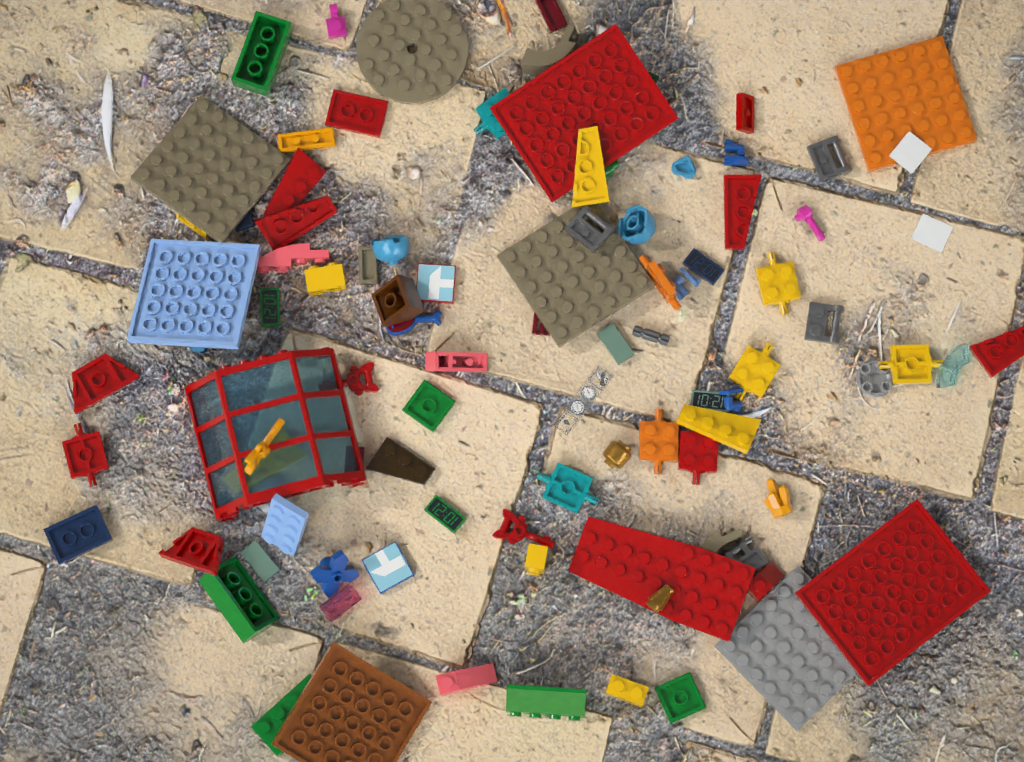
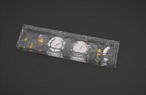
(583, 399)

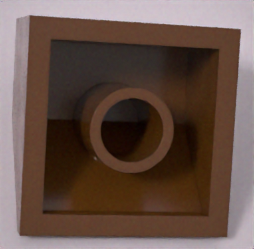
(397, 301)

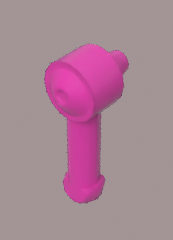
(805, 214)

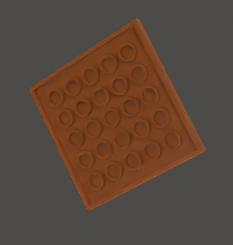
(350, 713)

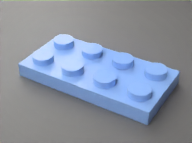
(284, 525)

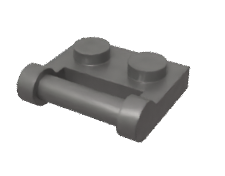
(823, 160)
(586, 233)
(817, 323)

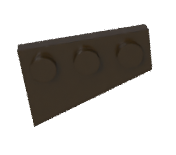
(400, 463)

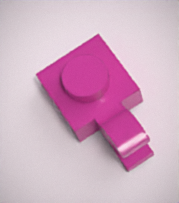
(336, 25)

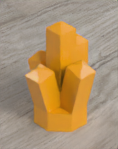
(778, 499)

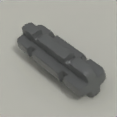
(651, 335)

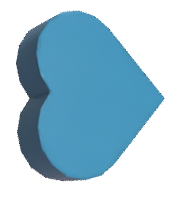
(684, 167)

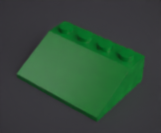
(545, 701)

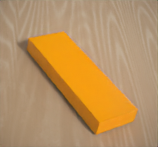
(306, 140)

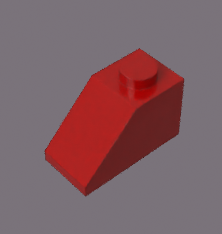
(764, 581)

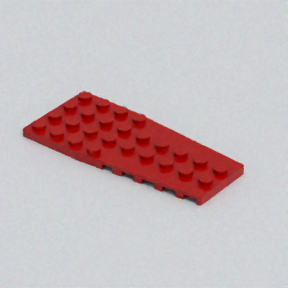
(637, 564)

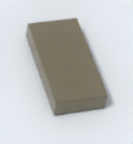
(367, 266)

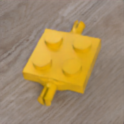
(778, 283)
(910, 364)
(754, 371)

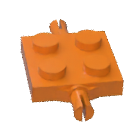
(664, 286)
(658, 441)

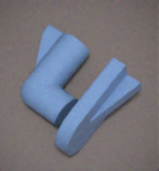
(681, 291)

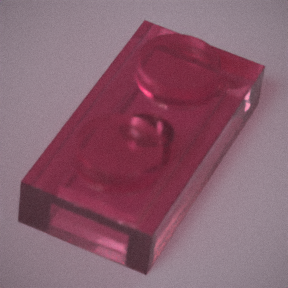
(340, 602)

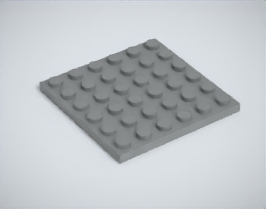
(787, 654)

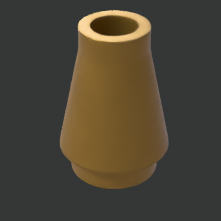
(660, 598)

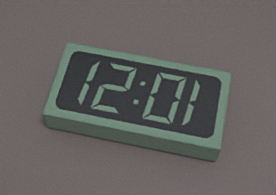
(708, 400)

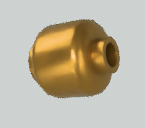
(617, 454)

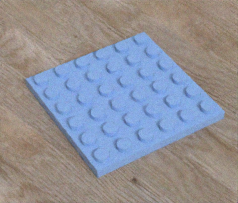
(194, 294)

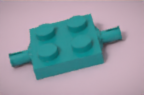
(487, 117)
(567, 488)

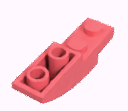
(282, 258)

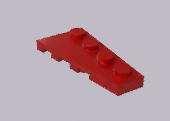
(296, 183)
(739, 202)
(288, 225)
(999, 352)

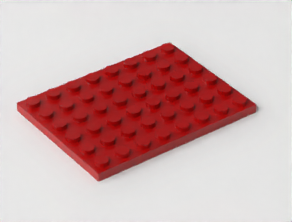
(589, 88)
(892, 592)

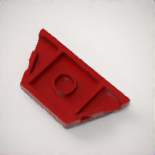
(98, 381)
(196, 550)

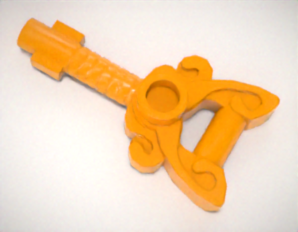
(262, 449)

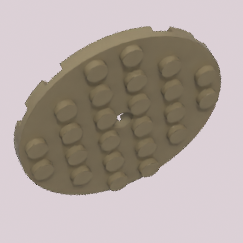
(409, 76)

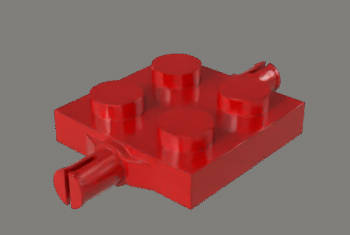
(697, 454)
(85, 455)

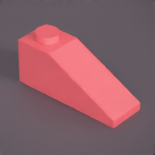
(456, 362)
(466, 679)

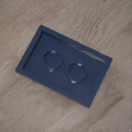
(78, 534)

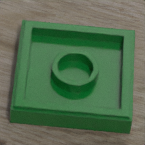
(428, 406)
(680, 697)

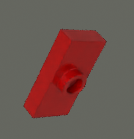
(745, 113)

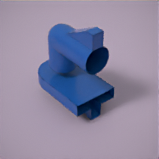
(740, 159)
(729, 404)

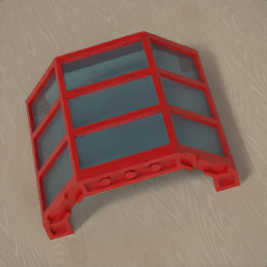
(243, 402)

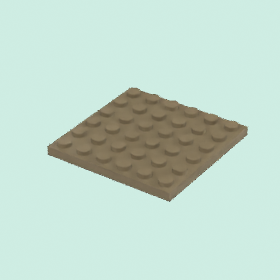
(210, 169)
(570, 283)

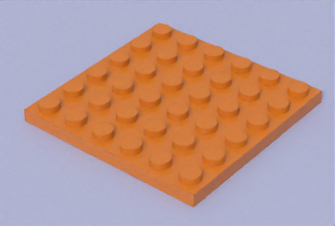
(903, 93)

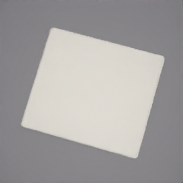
(910, 152)
(932, 232)

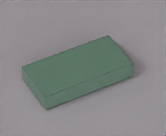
(615, 344)
(260, 561)

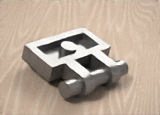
(752, 557)

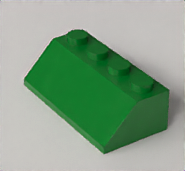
(239, 600)

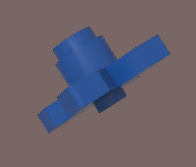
(333, 571)

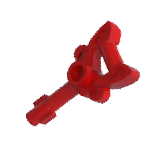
(354, 383)
(520, 531)

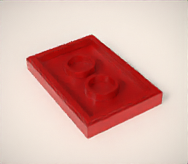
(356, 113)

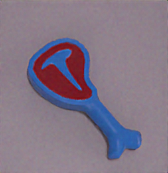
(405, 327)

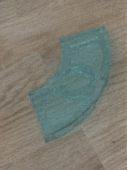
(951, 366)

